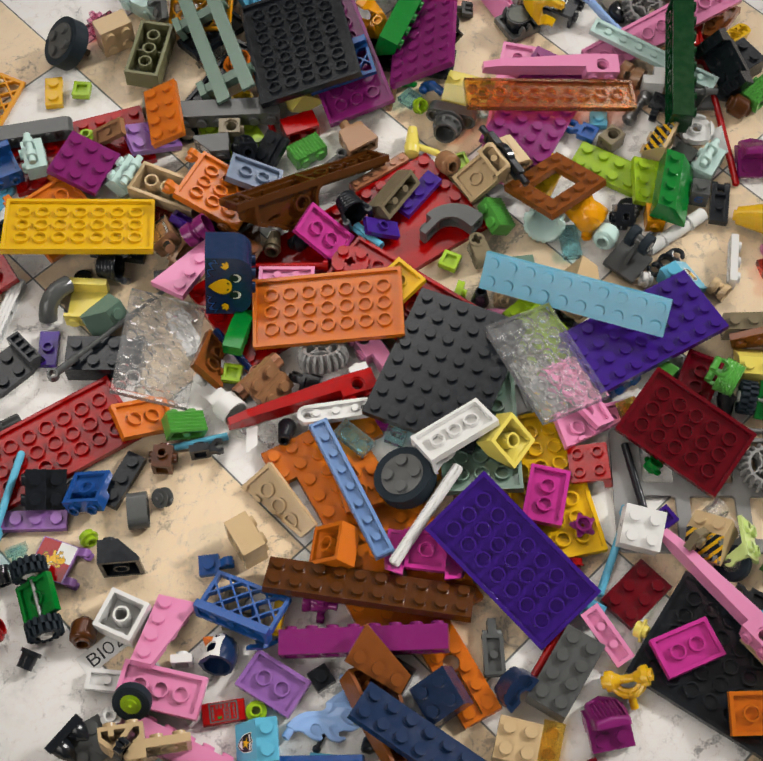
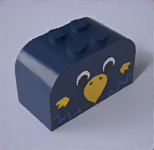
(228, 272)

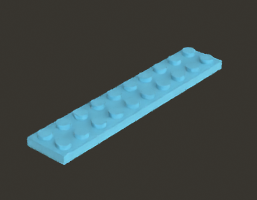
(576, 293)

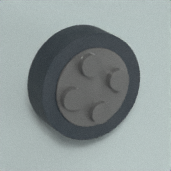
(66, 43)
(404, 478)

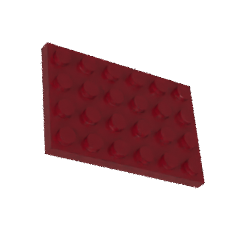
(685, 432)

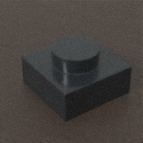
(321, 678)

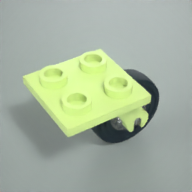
(740, 558)

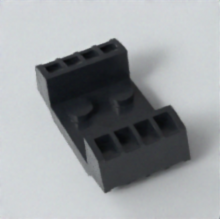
(725, 62)
(17, 363)

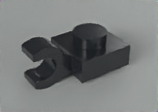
(657, 105)
(305, 380)
(204, 450)

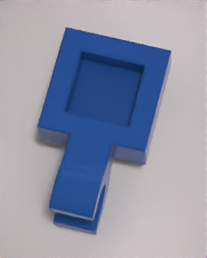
(211, 564)

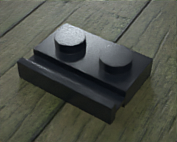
(271, 148)

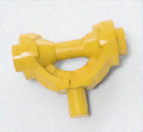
(642, 676)

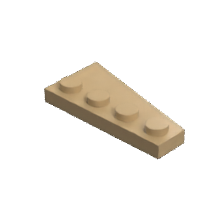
(275, 494)

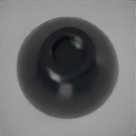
(615, 12)

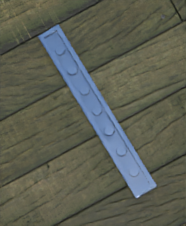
(351, 489)

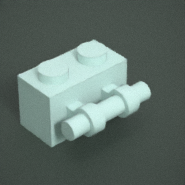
(34, 157)
(708, 160)
(123, 174)

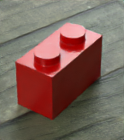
(299, 126)

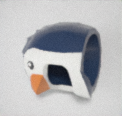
(219, 655)

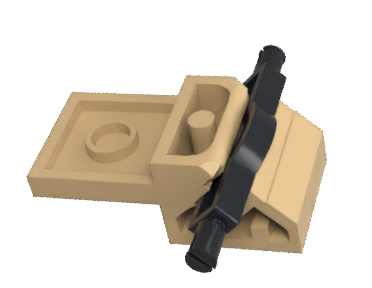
(497, 161)
(129, 742)

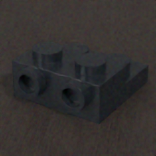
(44, 489)

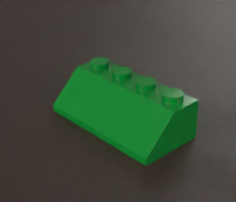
(397, 26)
(672, 188)

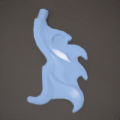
(328, 721)

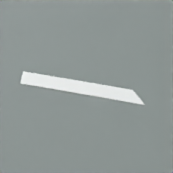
(251, 433)

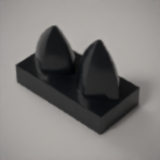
(61, 746)

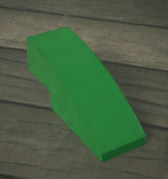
(238, 333)

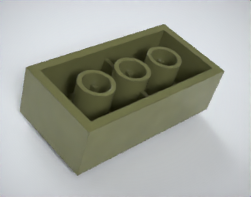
(150, 54)

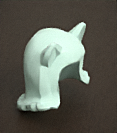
(543, 228)

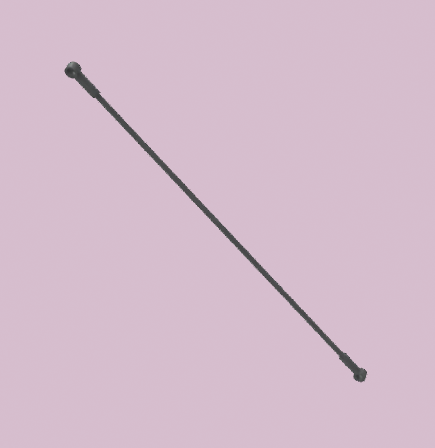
(74, 358)

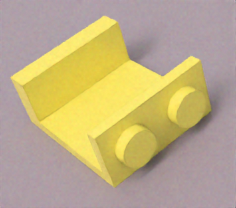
(85, 294)

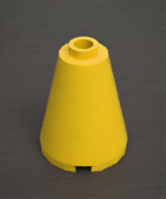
(749, 217)

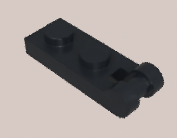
(719, 203)

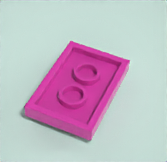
(322, 231)
(546, 495)
(687, 648)

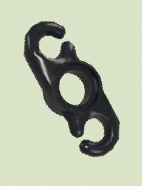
(668, 256)

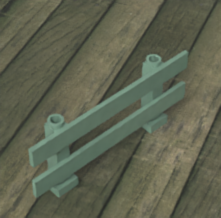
(193, 23)

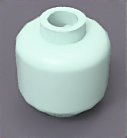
(606, 236)

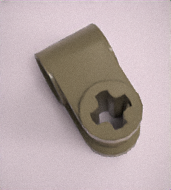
(477, 249)

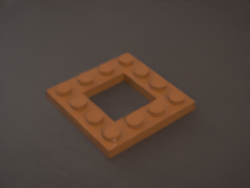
(585, 185)

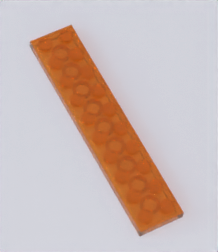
(549, 94)

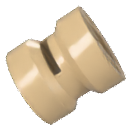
(719, 289)

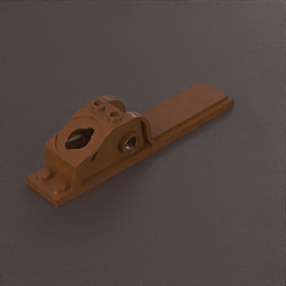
(287, 198)

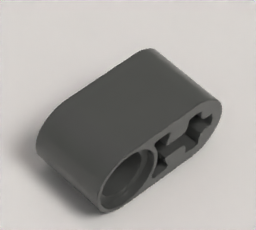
(137, 510)

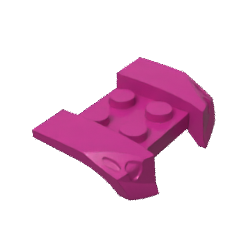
(423, 556)

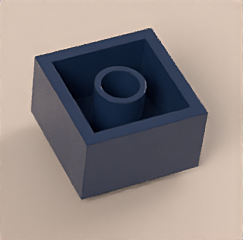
(441, 696)

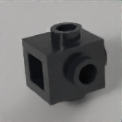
(245, 146)
(622, 216)

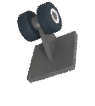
(631, 254)

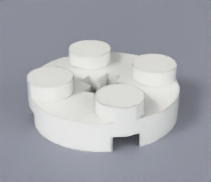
(698, 137)

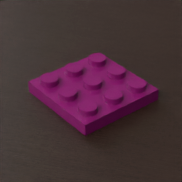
(83, 163)

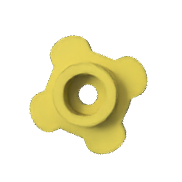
(641, 630)

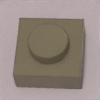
(697, 539)

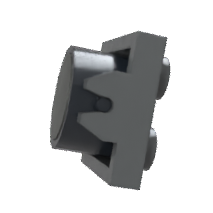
(516, 23)

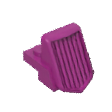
(749, 158)
(607, 724)

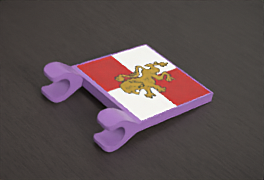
(61, 558)

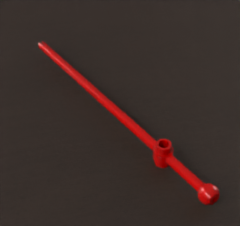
(719, 117)

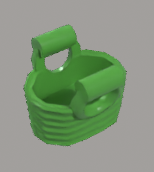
(727, 376)

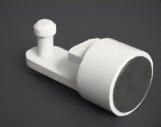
(224, 403)

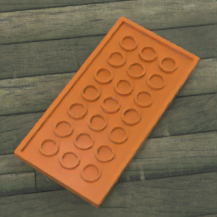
(328, 308)

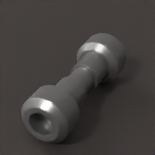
(643, 98)

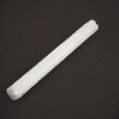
(425, 515)

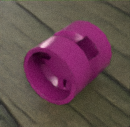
(194, 232)

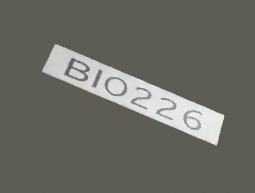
(100, 653)

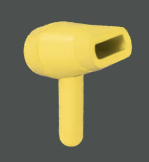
(413, 146)

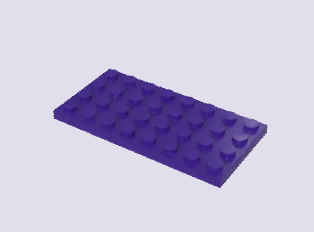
(625, 354)
(512, 560)

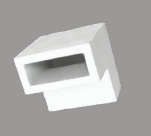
(654, 82)

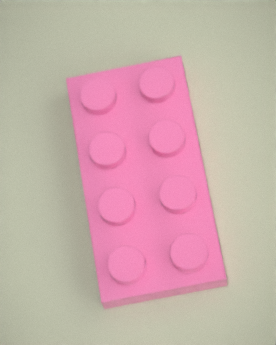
(171, 690)

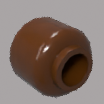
(738, 106)
(82, 633)

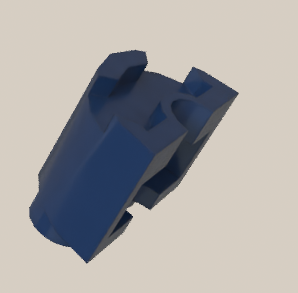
(511, 686)

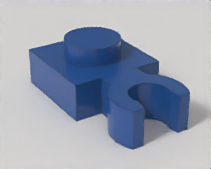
(584, 132)

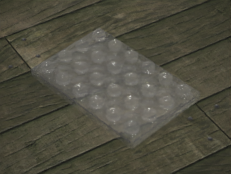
(157, 349)
(546, 363)

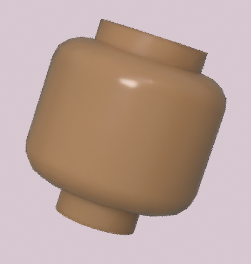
(447, 163)

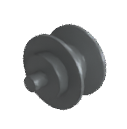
(162, 497)

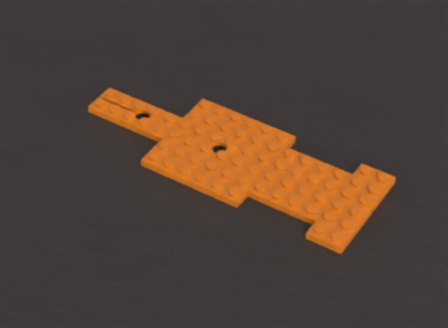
(305, 463)

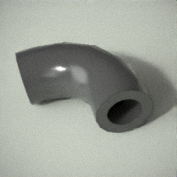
(52, 297)

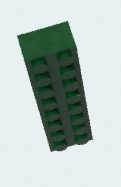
(680, 63)

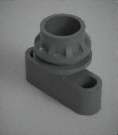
(450, 119)

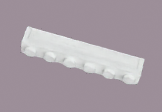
(9, 306)

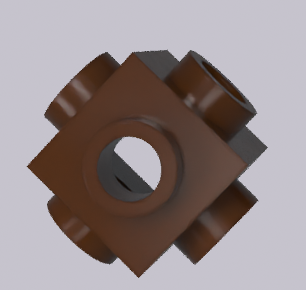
(163, 458)

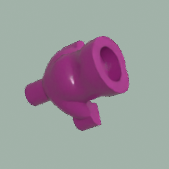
(318, 606)

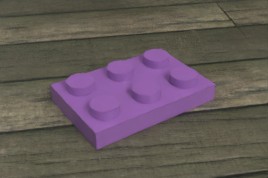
(139, 141)
(273, 683)

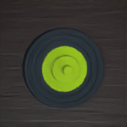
(132, 701)

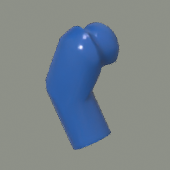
(430, 86)

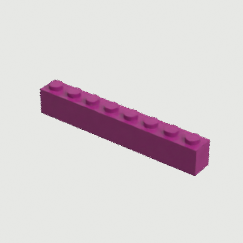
(337, 641)

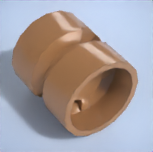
(636, 73)

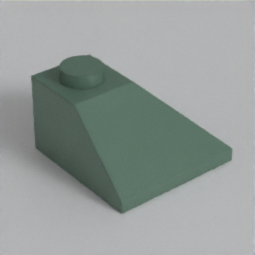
(103, 315)

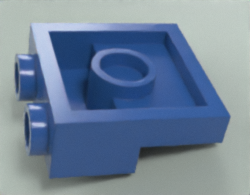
(87, 492)

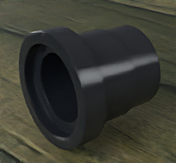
(4, 576)
(28, 659)

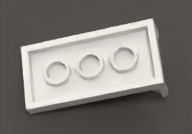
(452, 432)

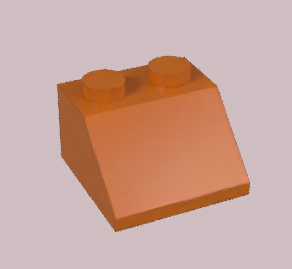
(335, 544)

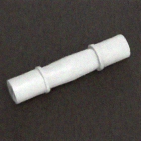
(675, 231)

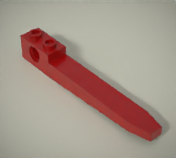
(328, 391)

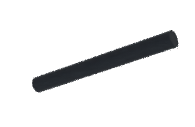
(633, 474)

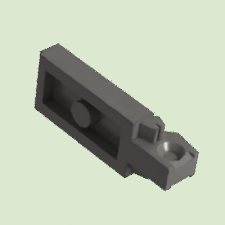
(493, 650)

